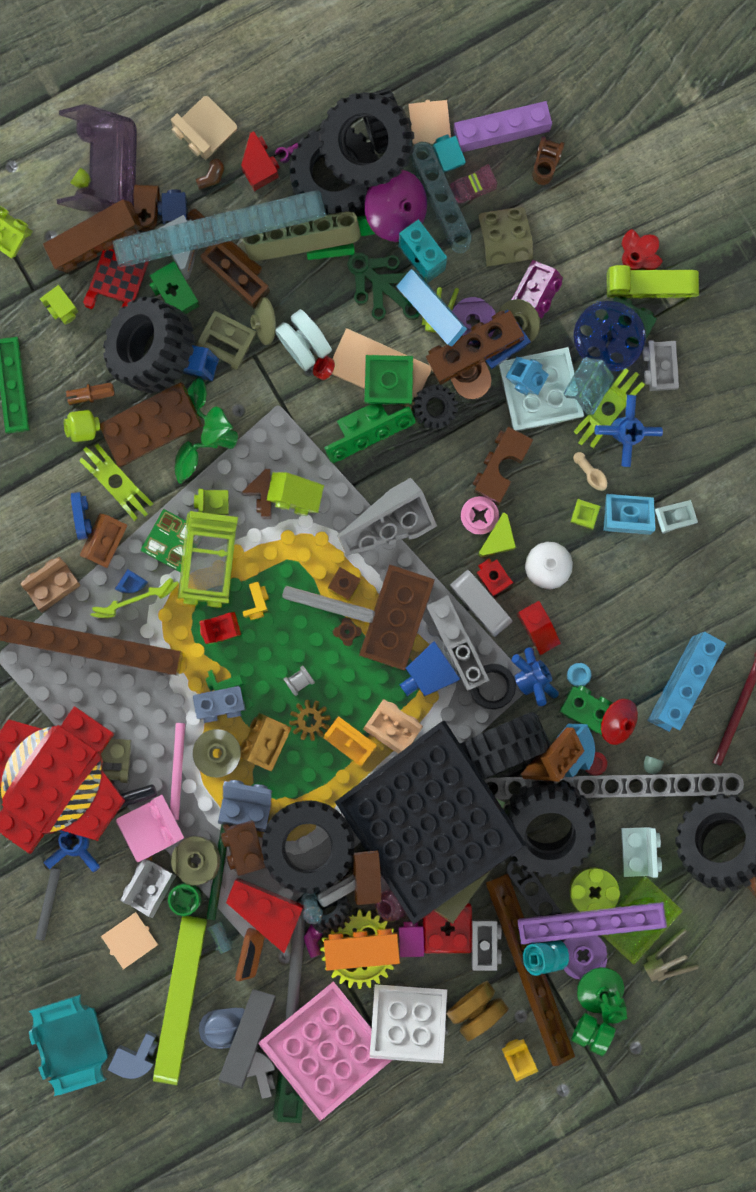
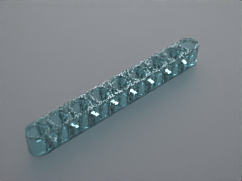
(219, 228)

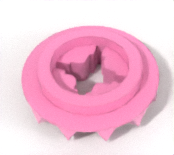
(479, 504)

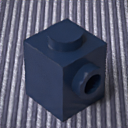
(172, 205)

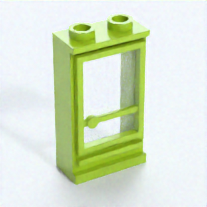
(207, 559)

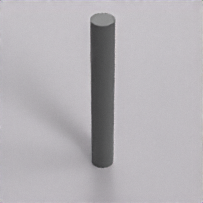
(48, 904)

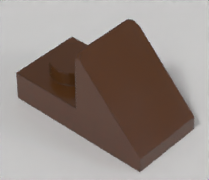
(260, 487)

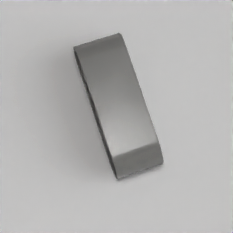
(481, 603)

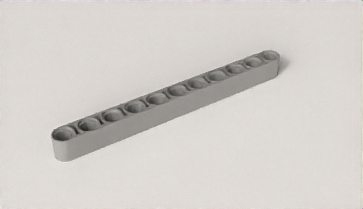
(623, 781)

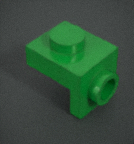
(214, 685)

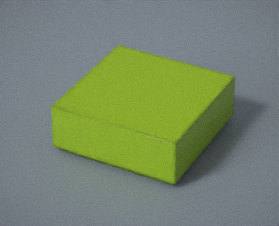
(585, 514)

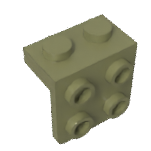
(506, 236)

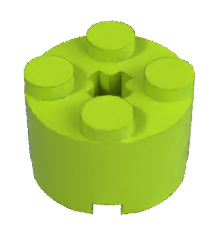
(593, 877)

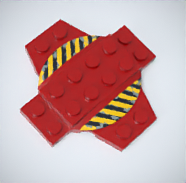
(55, 780)

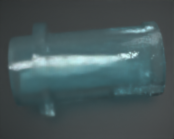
(312, 912)
(220, 938)

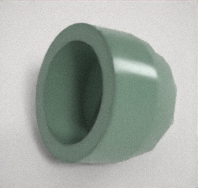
(652, 765)

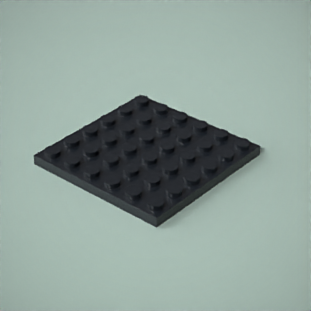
(430, 822)

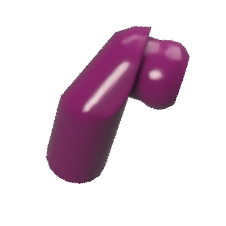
(311, 940)

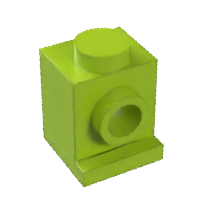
(60, 305)

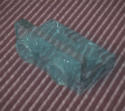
(589, 384)

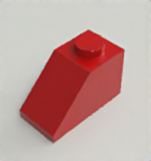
(539, 627)

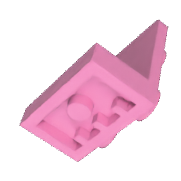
(149, 829)

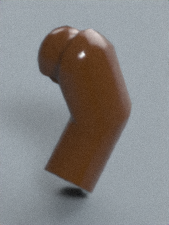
(213, 176)

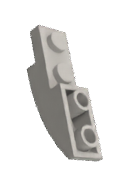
(457, 643)

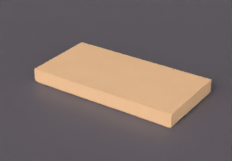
(351, 361)

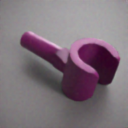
(288, 152)

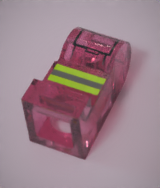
(474, 185)

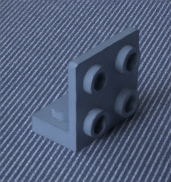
(245, 803)

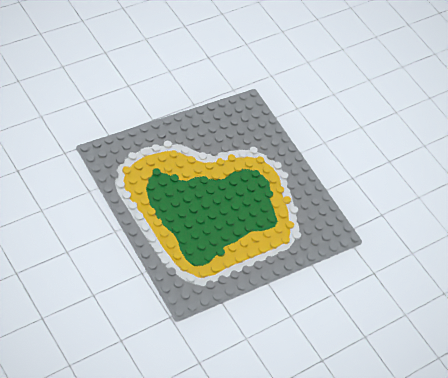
(277, 554)

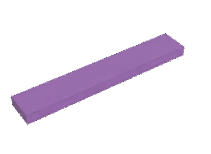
(592, 923)

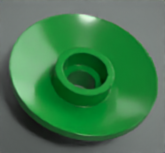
(594, 983)

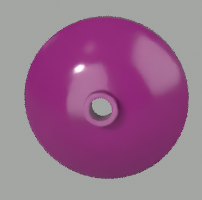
(386, 205)

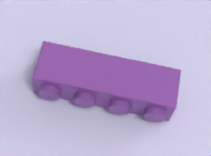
(503, 126)

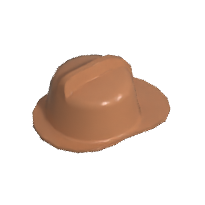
(473, 382)

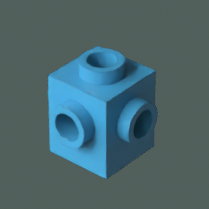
(527, 376)

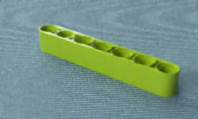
(179, 1000)

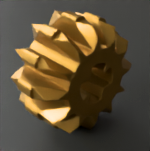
(317, 716)

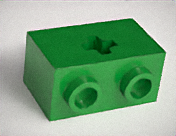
(171, 277)

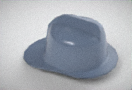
(220, 1026)

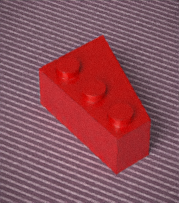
(266, 911)

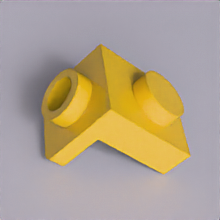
(260, 596)
(519, 1059)

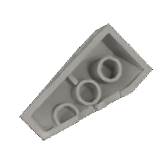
(393, 517)

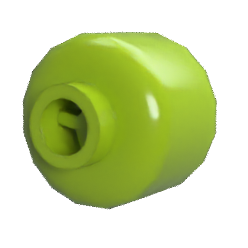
(81, 426)

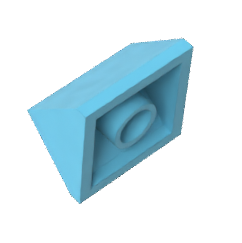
(629, 514)

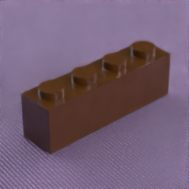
(92, 236)

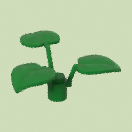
(215, 433)

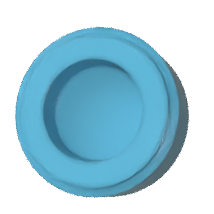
(578, 674)

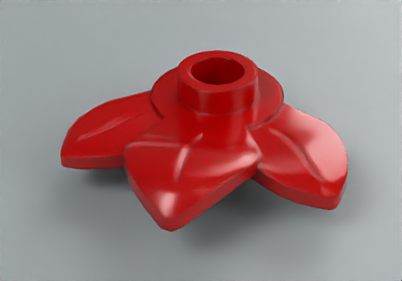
(642, 249)

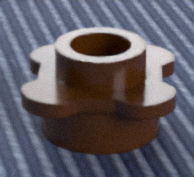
(347, 638)

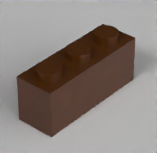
(234, 274)

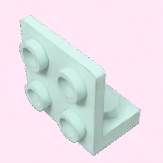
(640, 852)

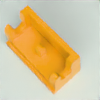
(349, 741)

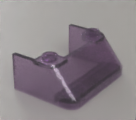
(111, 158)

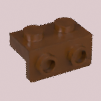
(243, 848)

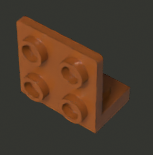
(557, 759)

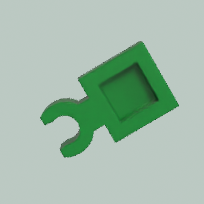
(613, 1009)

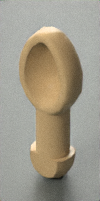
(594, 476)

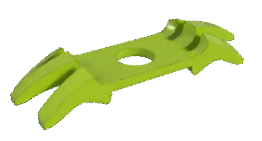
(617, 398)
(125, 491)
(110, 611)

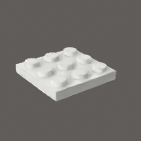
(408, 1024)

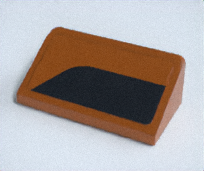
(249, 955)

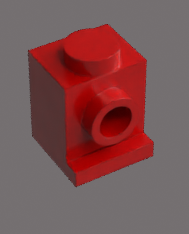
(493, 586)

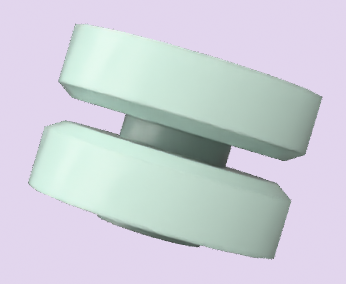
(304, 338)

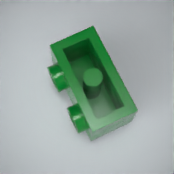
(585, 708)

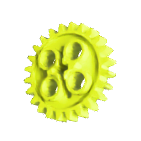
(359, 975)

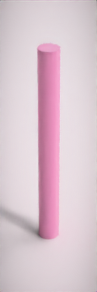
(177, 770)

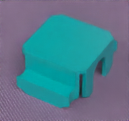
(69, 1044)

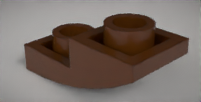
(368, 877)

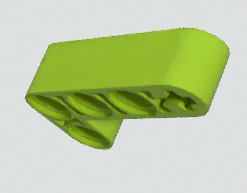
(651, 283)

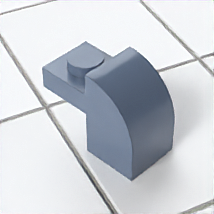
(134, 1064)

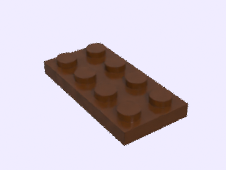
(150, 424)
(397, 617)

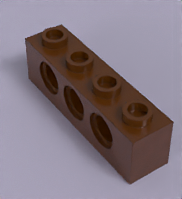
(468, 359)

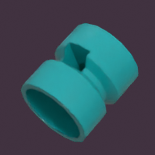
(545, 957)

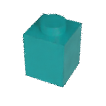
(448, 153)

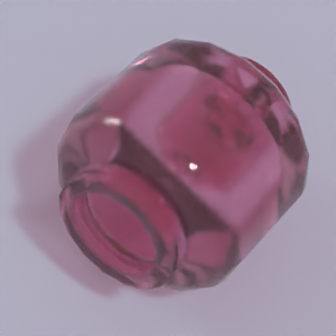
(389, 908)

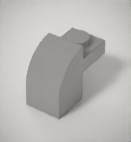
(260, 1067)

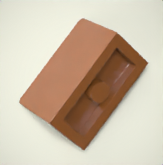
(103, 540)

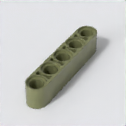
(304, 237)

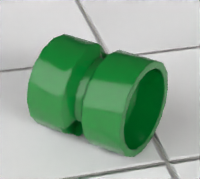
(184, 899)
(593, 1034)

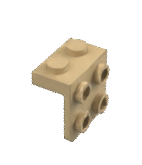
(204, 127)

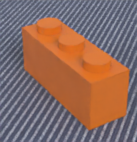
(361, 950)

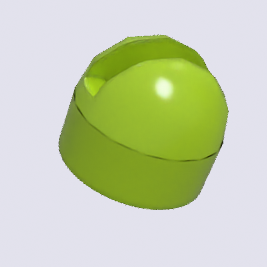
(81, 179)

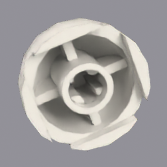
(548, 565)

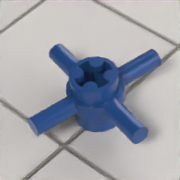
(636, 430)
(534, 677)
(79, 850)

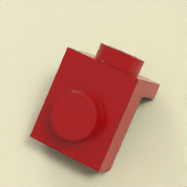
(219, 628)

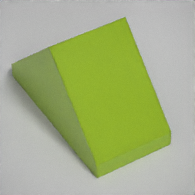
(500, 538)

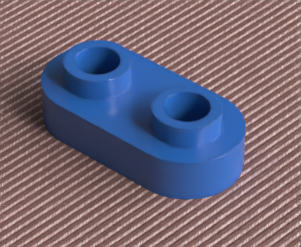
(82, 525)

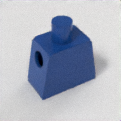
(202, 363)
(429, 672)

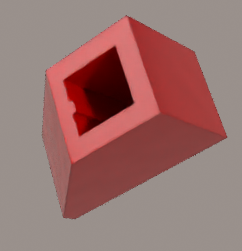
(256, 163)

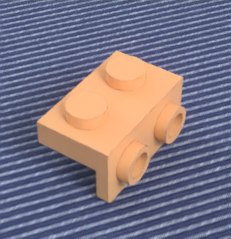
(393, 726)

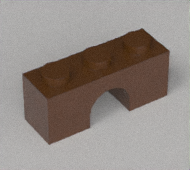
(510, 446)

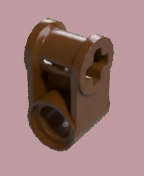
(547, 157)
(146, 203)

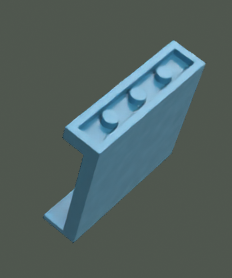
(686, 681)

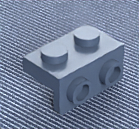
(218, 703)

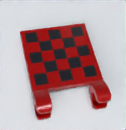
(115, 281)

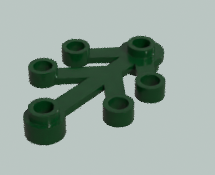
(379, 283)

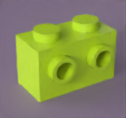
(295, 493)

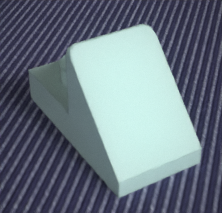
(676, 516)

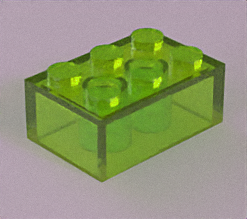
(635, 944)

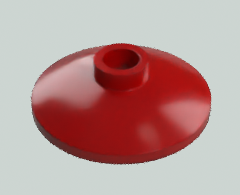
(619, 721)

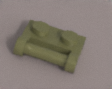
(230, 333)
(118, 752)

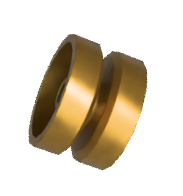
(477, 1011)

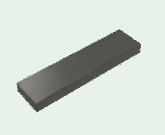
(247, 1039)

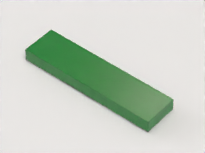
(13, 387)

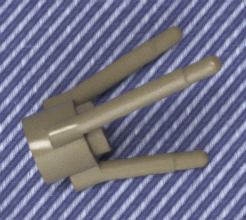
(658, 970)

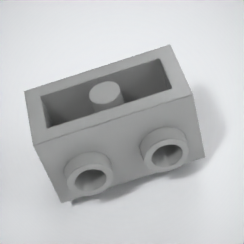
(484, 944)

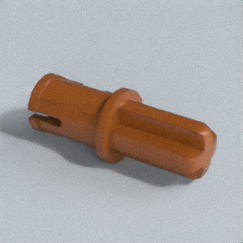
(91, 393)

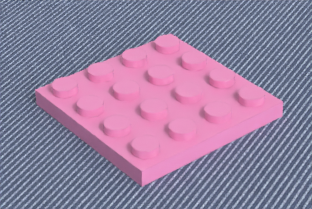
(324, 1051)

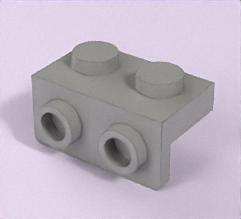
(662, 365)
(148, 887)

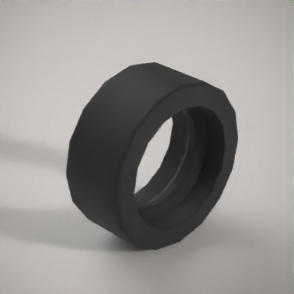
(511, 687)

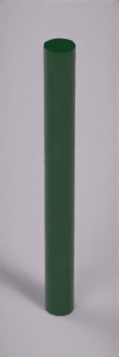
(217, 881)

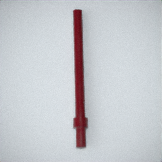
(736, 716)

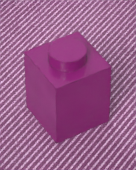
(411, 940)

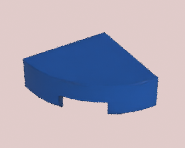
(131, 583)

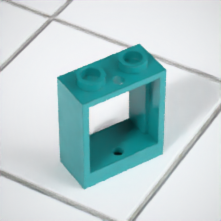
(419, 244)

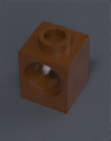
(344, 584)

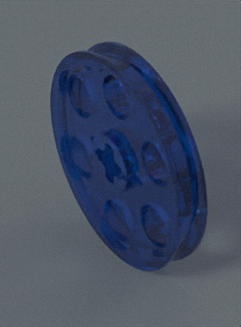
(619, 334)

